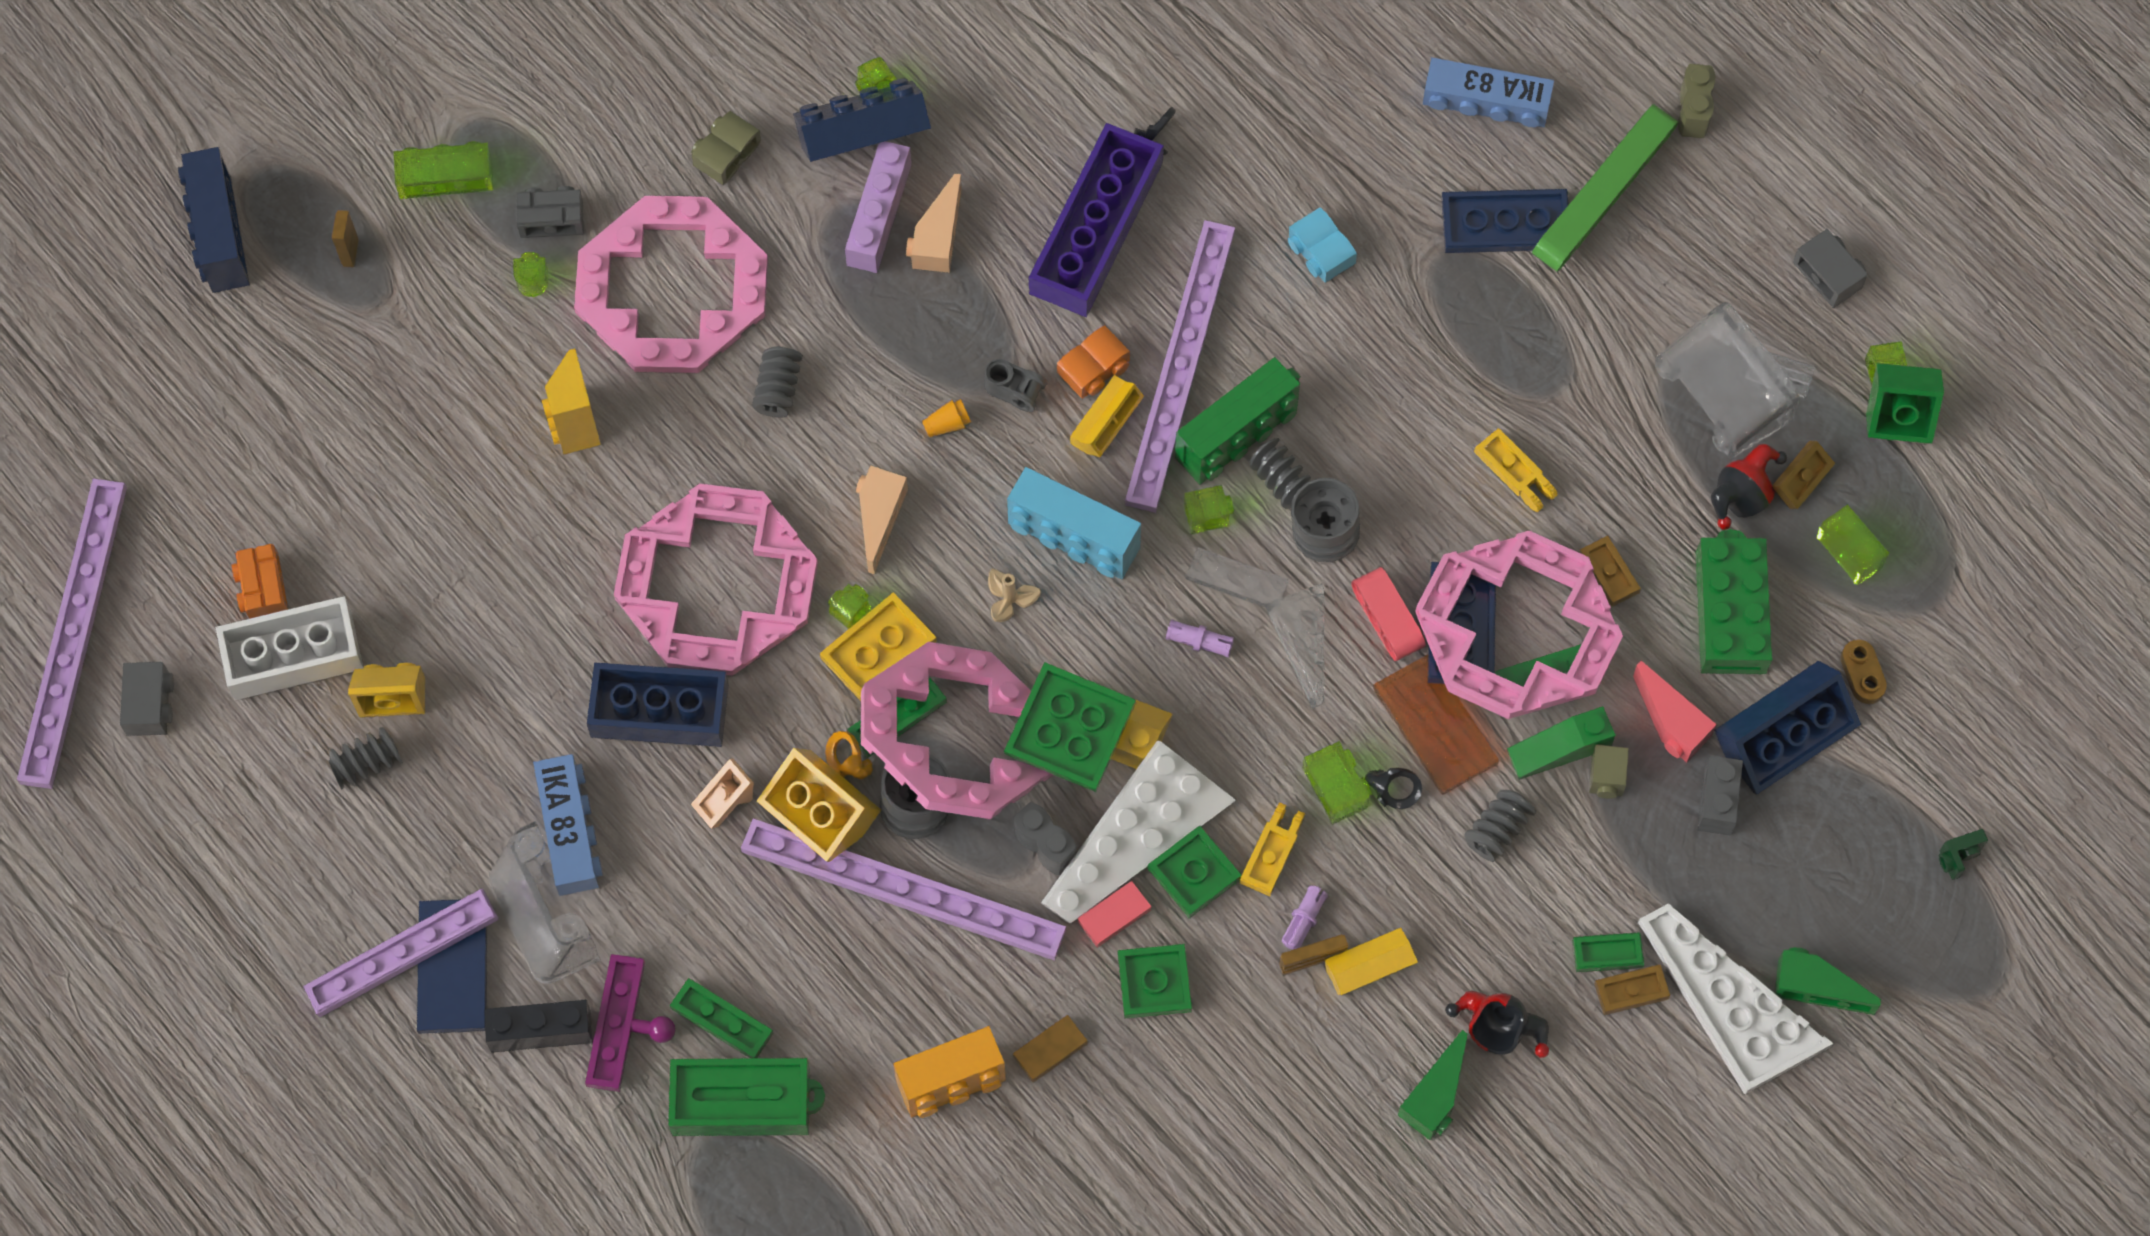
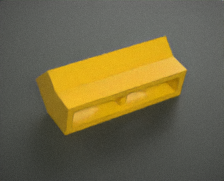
(1106, 417)
(1370, 961)

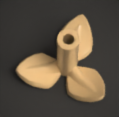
(1004, 586)

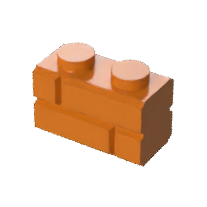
(260, 581)

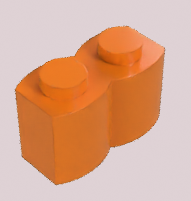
(1094, 362)

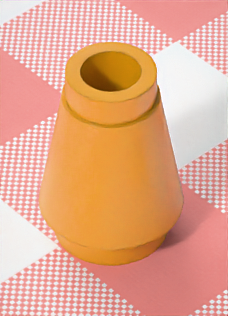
(947, 419)

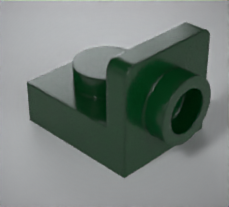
(1964, 846)

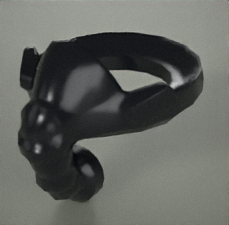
(1153, 130)
(1380, 782)

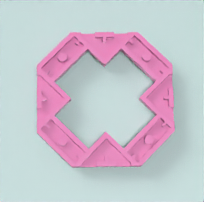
(717, 327)
(757, 630)
(1545, 684)
(910, 762)

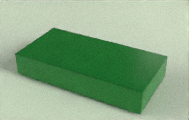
(1608, 952)

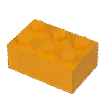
(950, 1072)

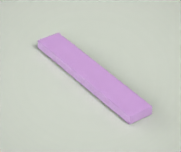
(401, 952)

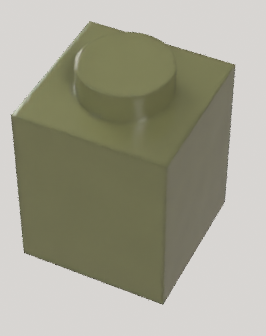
(1608, 771)

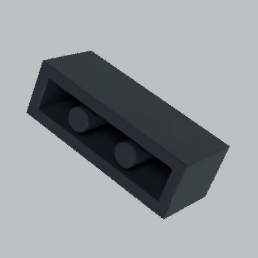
(538, 1026)

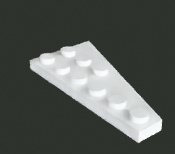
(1149, 815)
(1738, 1012)

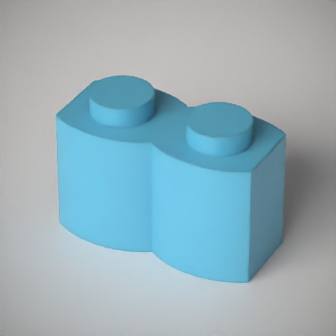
(1321, 245)

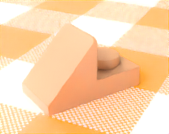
(723, 794)

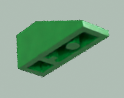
(1562, 743)
(1816, 982)
(1433, 1098)

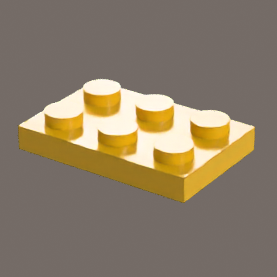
(876, 643)

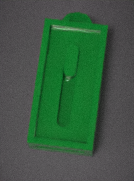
(1238, 421)
(1733, 604)
(742, 1097)

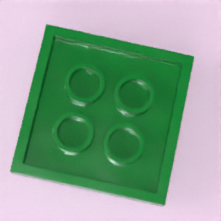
(1070, 727)

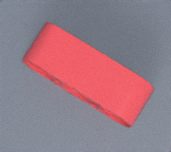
(1388, 614)

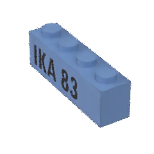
(1487, 92)
(566, 824)

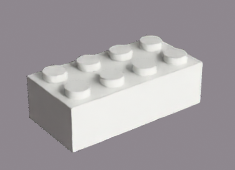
(289, 648)

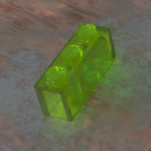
(443, 170)

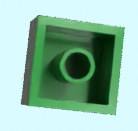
(1904, 403)

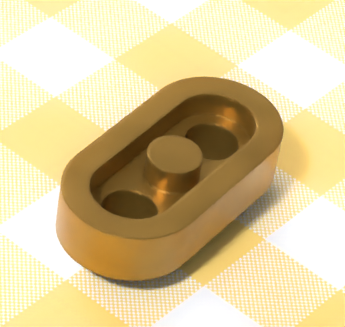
(1863, 669)

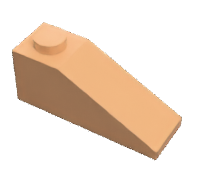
(935, 232)
(880, 503)

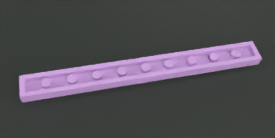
(1179, 366)
(71, 634)
(907, 891)

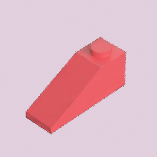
(1676, 719)

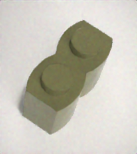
(1696, 100)
(726, 147)

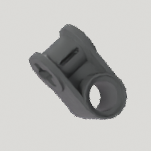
(1019, 387)

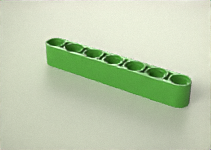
(1605, 187)

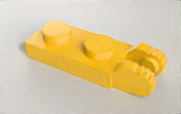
(1514, 468)
(1271, 852)

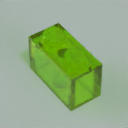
(1852, 544)
(1336, 782)

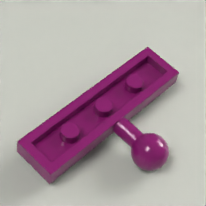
(618, 1022)

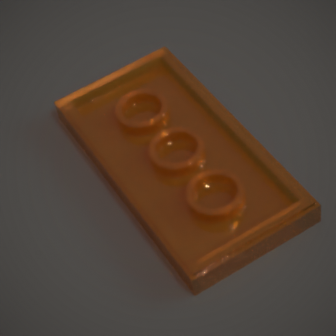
(1435, 726)

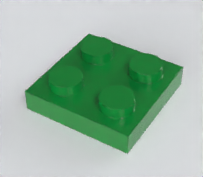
(1194, 871)
(1154, 981)

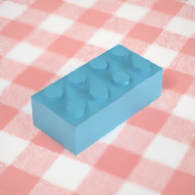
(1073, 524)

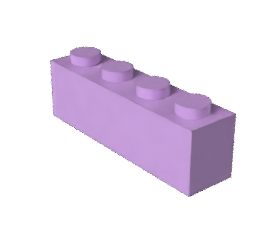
(878, 206)

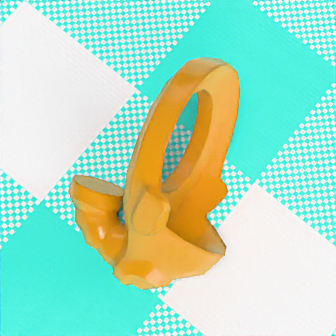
(853, 764)

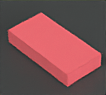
(1114, 914)

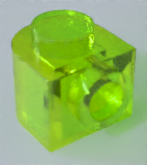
(874, 74)
(530, 274)
(849, 605)

